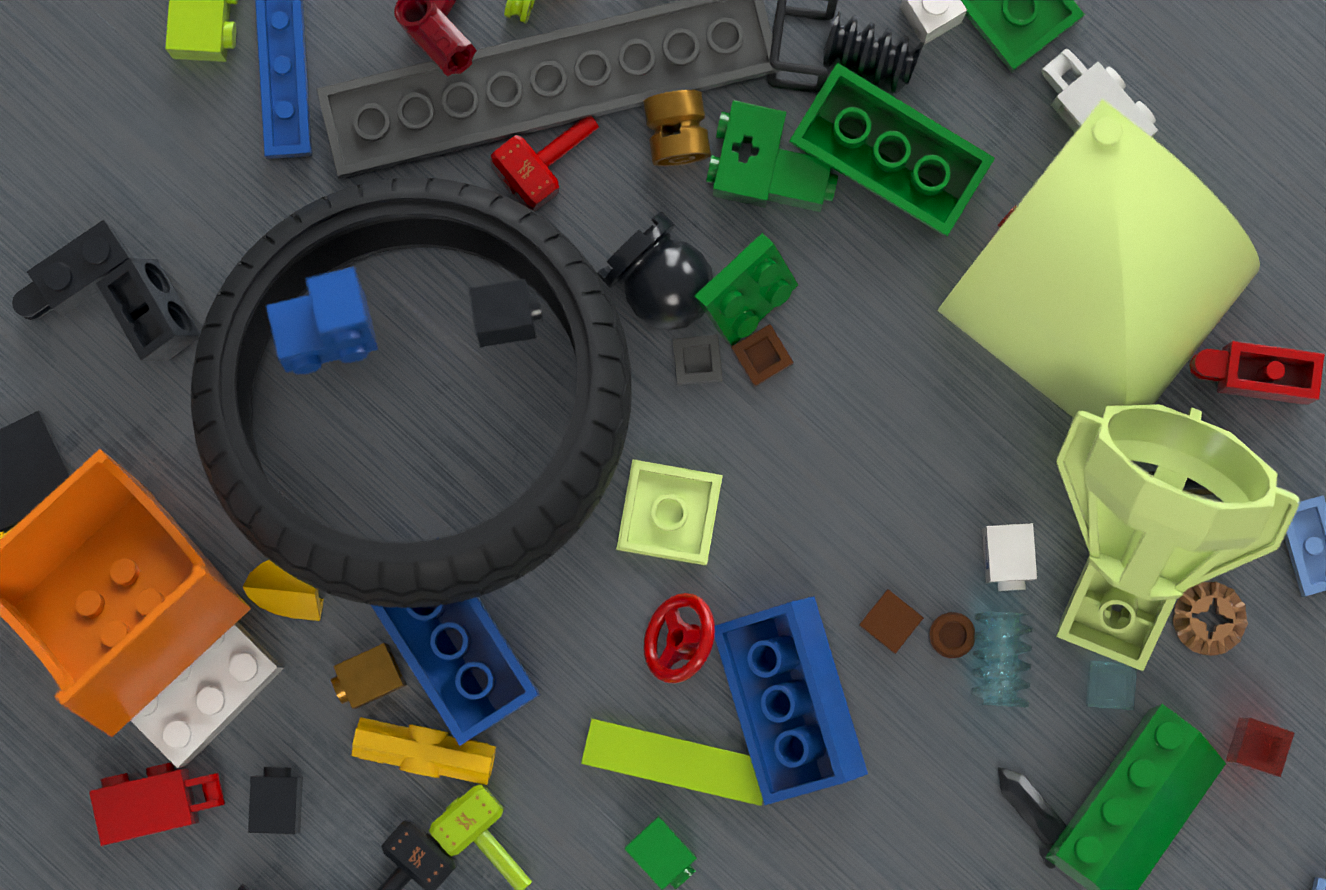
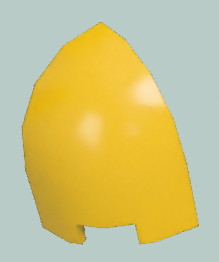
(282, 593)

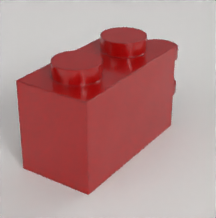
(1262, 372)
(151, 803)

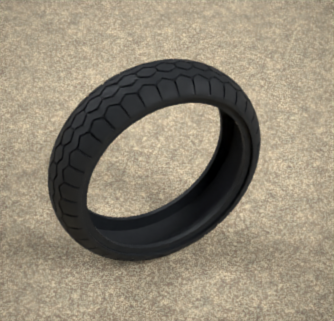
(373, 221)

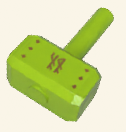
(468, 822)

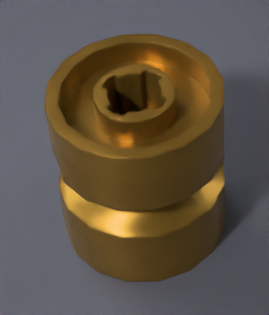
(673, 112)

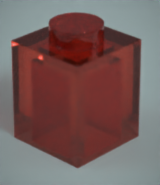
(1260, 746)

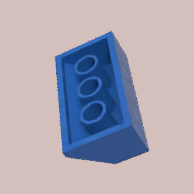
(461, 663)
(789, 700)

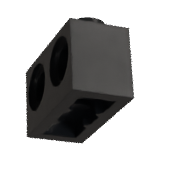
(148, 309)

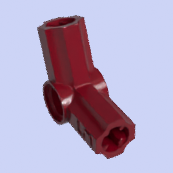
(435, 34)

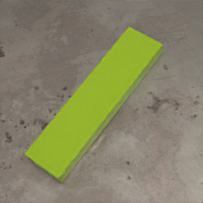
(671, 761)

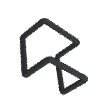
(821, 72)

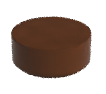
(951, 635)

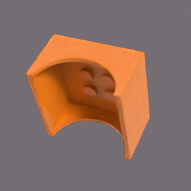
(111, 593)

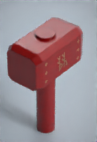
(527, 172)

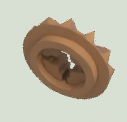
(1194, 633)

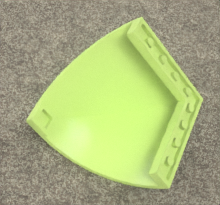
(1105, 271)

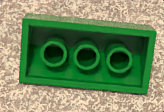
(892, 149)
(1138, 804)

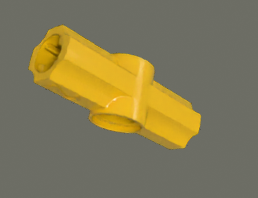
(423, 751)

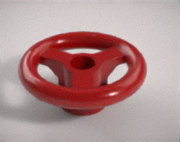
(683, 639)

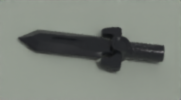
(1032, 808)

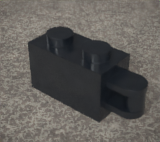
(71, 273)

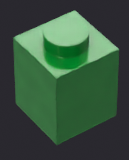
(801, 181)
(662, 854)

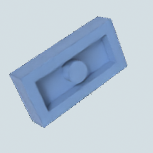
(1307, 545)

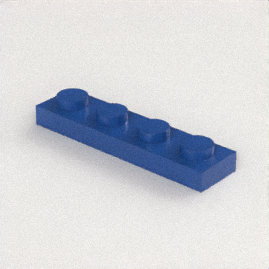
(283, 78)

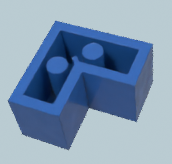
(323, 325)

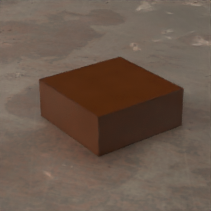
(762, 355)
(891, 621)

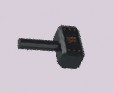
(417, 858)

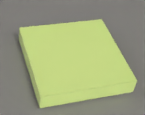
(669, 512)

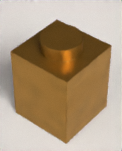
(367, 676)

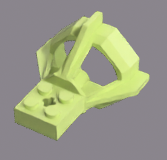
(1148, 534)

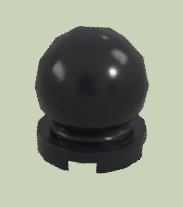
(660, 276)

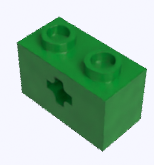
(751, 126)

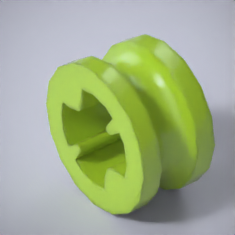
(521, 8)

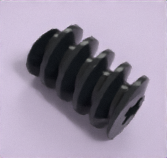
(871, 53)

